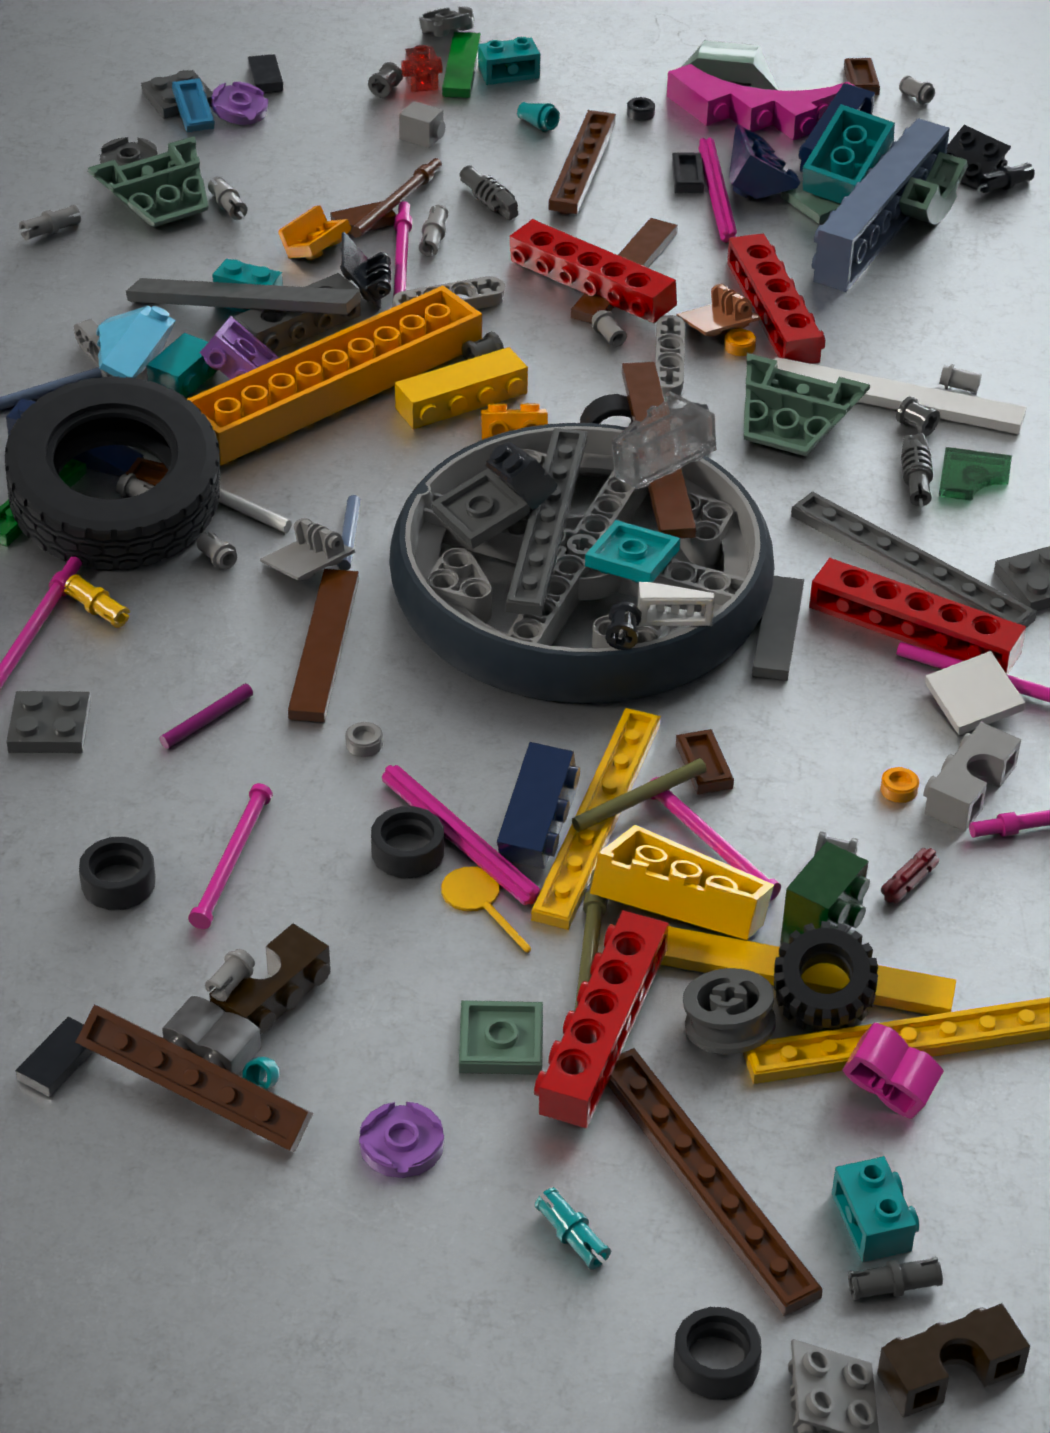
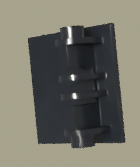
(980, 151)
(370, 274)

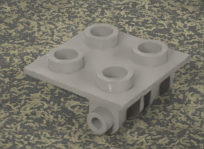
(312, 551)
(831, 1391)

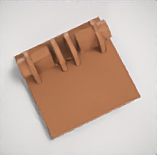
(725, 312)

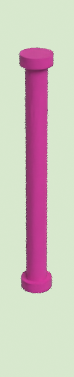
(712, 838)
(201, 916)

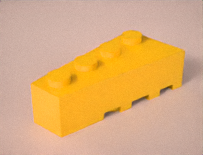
(680, 884)

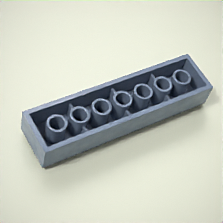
(872, 210)

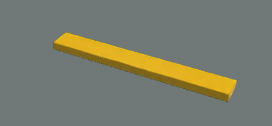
(579, 852)
(895, 986)
(932, 1034)

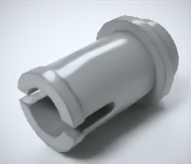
(922, 91)
(605, 323)
(960, 379)
(130, 486)
(222, 554)
(236, 967)

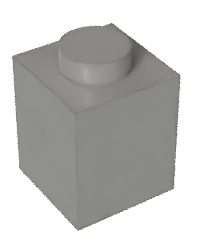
(421, 124)

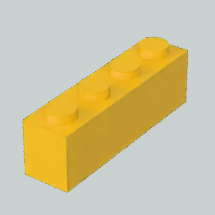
(461, 387)

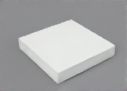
(974, 692)

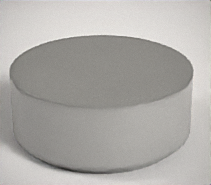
(364, 739)

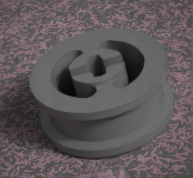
(729, 1011)

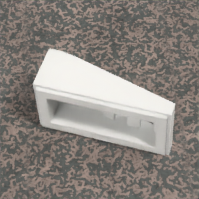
(654, 597)

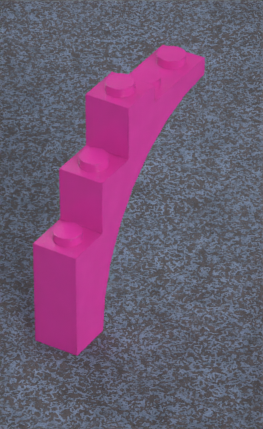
(754, 108)

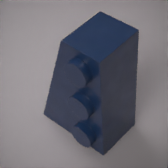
(847, 95)
(539, 805)

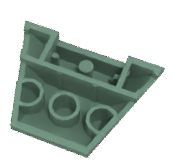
(734, 63)
(159, 186)
(791, 408)

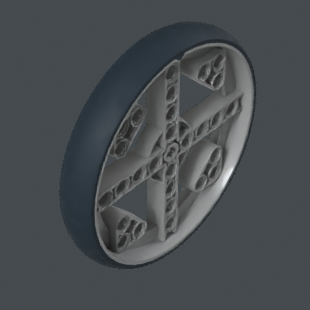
(452, 599)

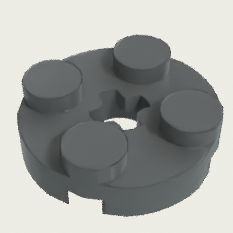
(443, 20)
(127, 152)

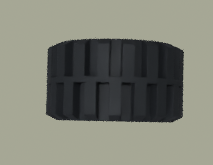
(829, 947)

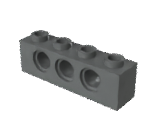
(286, 328)

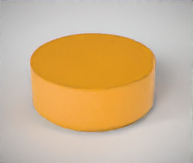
(740, 342)
(899, 784)

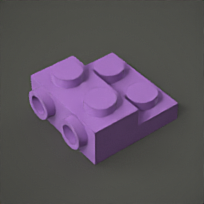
(236, 350)

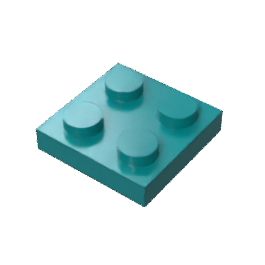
(632, 552)

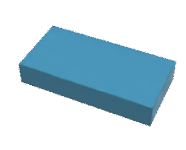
(193, 105)

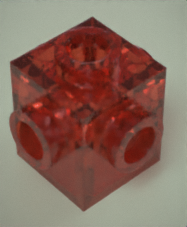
(421, 68)

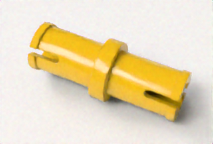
(97, 601)

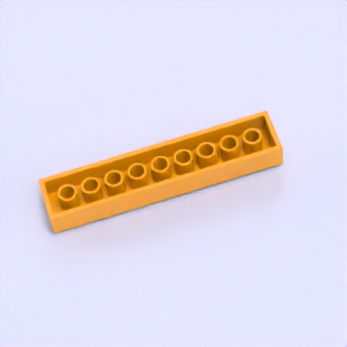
(337, 371)

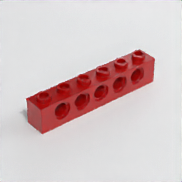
(593, 270)
(775, 299)
(914, 615)
(602, 1019)

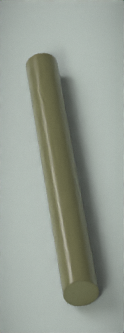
(639, 795)

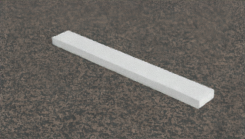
(951, 405)

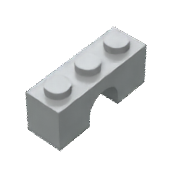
(960, 787)

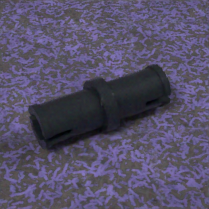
(1006, 177)

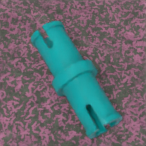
(572, 1228)

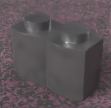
(214, 1034)

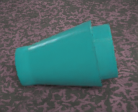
(541, 115)

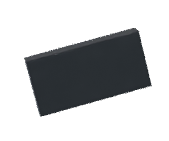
(265, 73)
(688, 173)
(54, 1059)

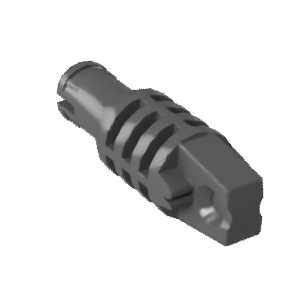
(490, 192)
(917, 467)

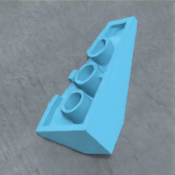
(132, 340)

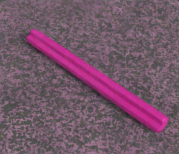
(717, 189)
(463, 836)

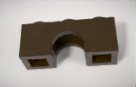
(295, 965)
(981, 1341)

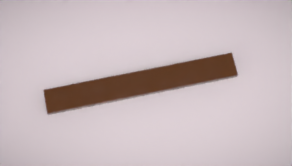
(669, 492)
(713, 1185)

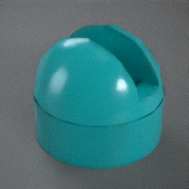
(258, 1069)

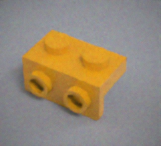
(311, 234)
(500, 419)

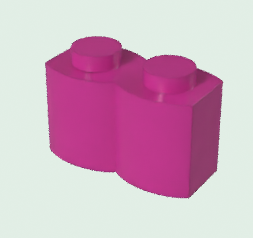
(893, 1070)

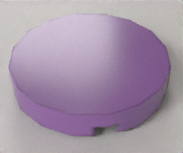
(239, 103)
(401, 1139)

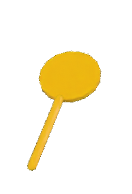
(476, 890)

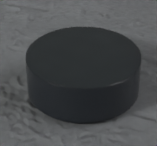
(640, 109)

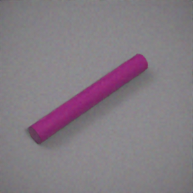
(206, 716)

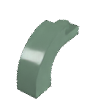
(934, 197)

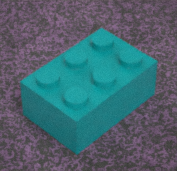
(846, 153)

